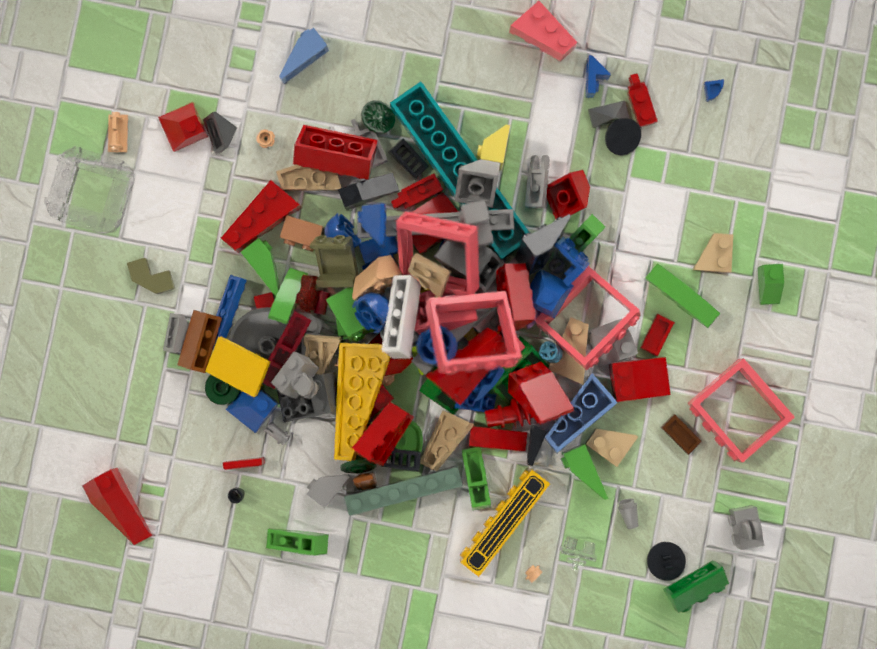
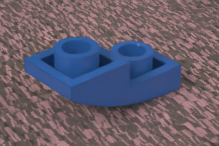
(487, 383)
(485, 403)

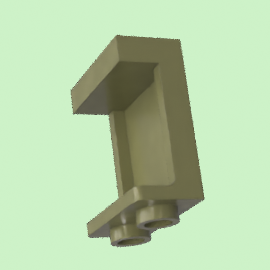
(335, 261)

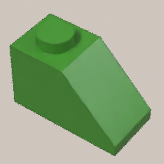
(587, 233)
(770, 283)

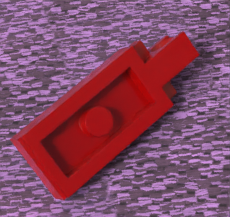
(641, 102)
(417, 192)

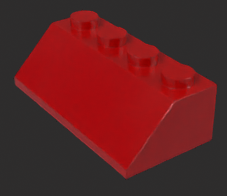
(335, 152)

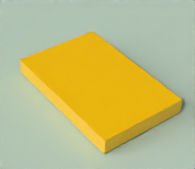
(237, 366)

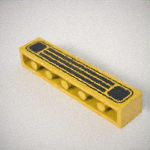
(504, 522)

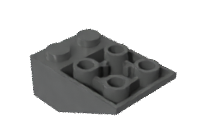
(453, 257)
(322, 403)

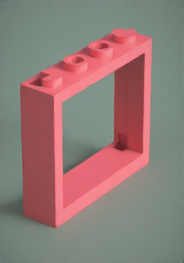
(446, 229)
(472, 302)
(605, 344)
(766, 393)

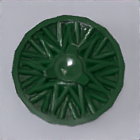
(378, 117)
(220, 391)
(357, 466)

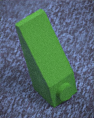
(263, 262)
(581, 465)
(297, 541)

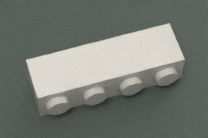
(401, 316)

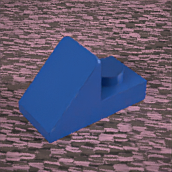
(594, 72)

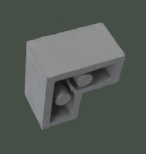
(477, 215)

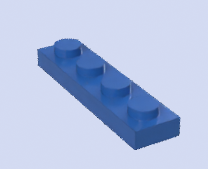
(229, 304)

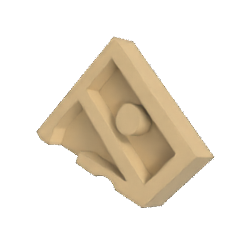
(717, 254)

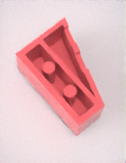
(544, 31)

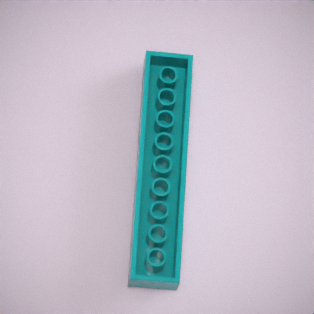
(447, 153)

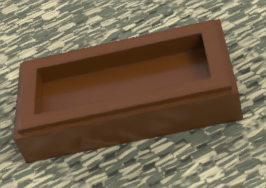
(680, 434)

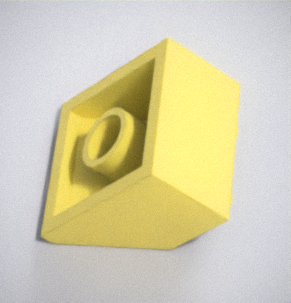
(494, 146)

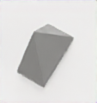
(175, 333)

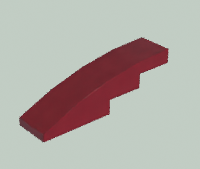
(286, 345)

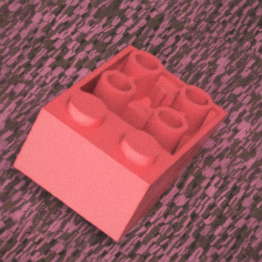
(449, 320)

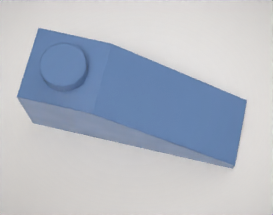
(305, 52)

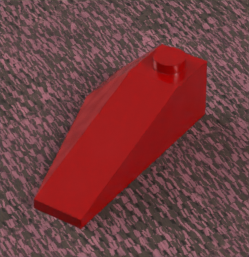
(113, 499)

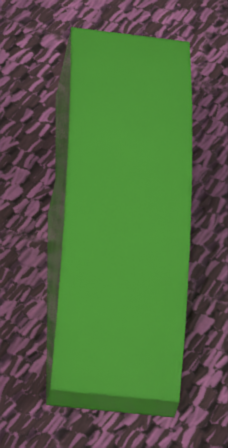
(286, 297)
(476, 478)

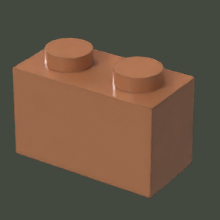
(300, 232)

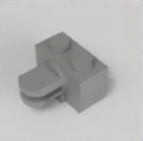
(296, 377)
(746, 527)

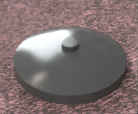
(259, 333)

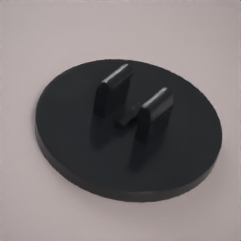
(623, 136)
(666, 561)

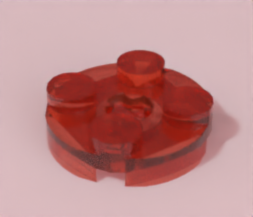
(308, 294)

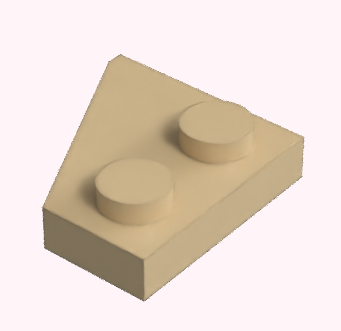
(429, 274)
(321, 350)
(611, 444)

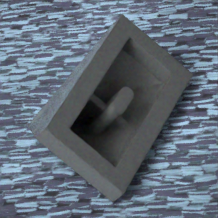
(608, 113)
(219, 131)

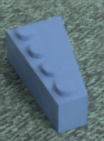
(589, 406)

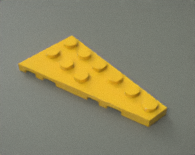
(359, 380)

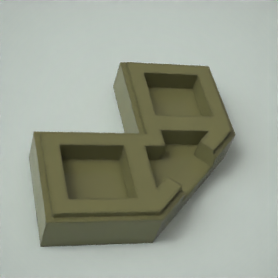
(156, 283)

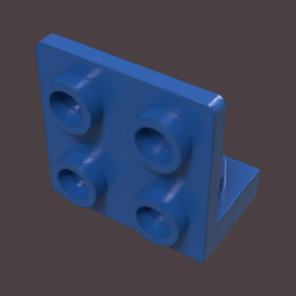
(578, 260)

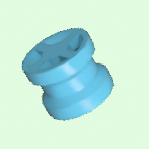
(546, 350)

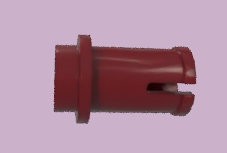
(321, 305)

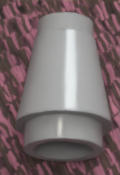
(628, 511)

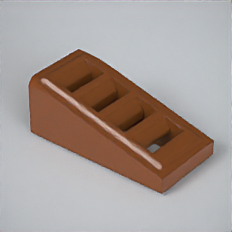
(365, 481)

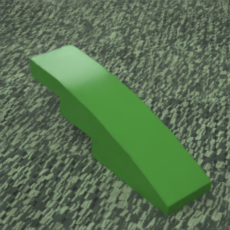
(682, 295)

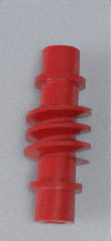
(507, 415)

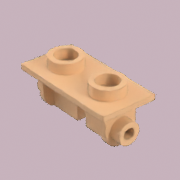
(117, 132)

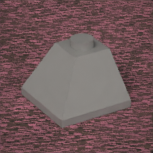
(477, 182)
(621, 348)

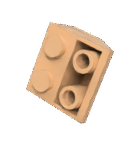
(376, 277)

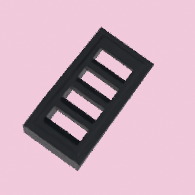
(403, 163)
(535, 441)
(416, 467)

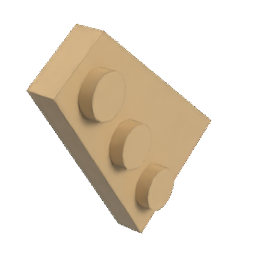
(307, 179)
(576, 335)
(444, 439)

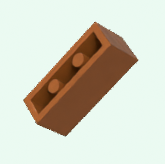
(199, 341)

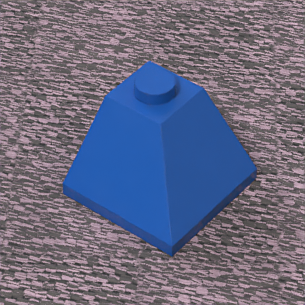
(374, 222)
(549, 293)
(253, 410)

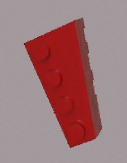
(260, 217)
(461, 384)

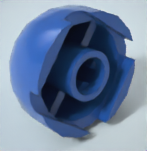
(341, 226)
(372, 311)
(426, 348)

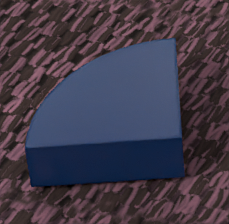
(713, 89)

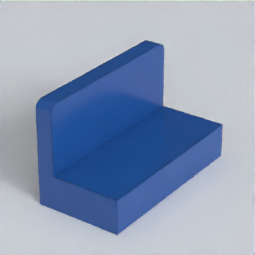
(371, 250)

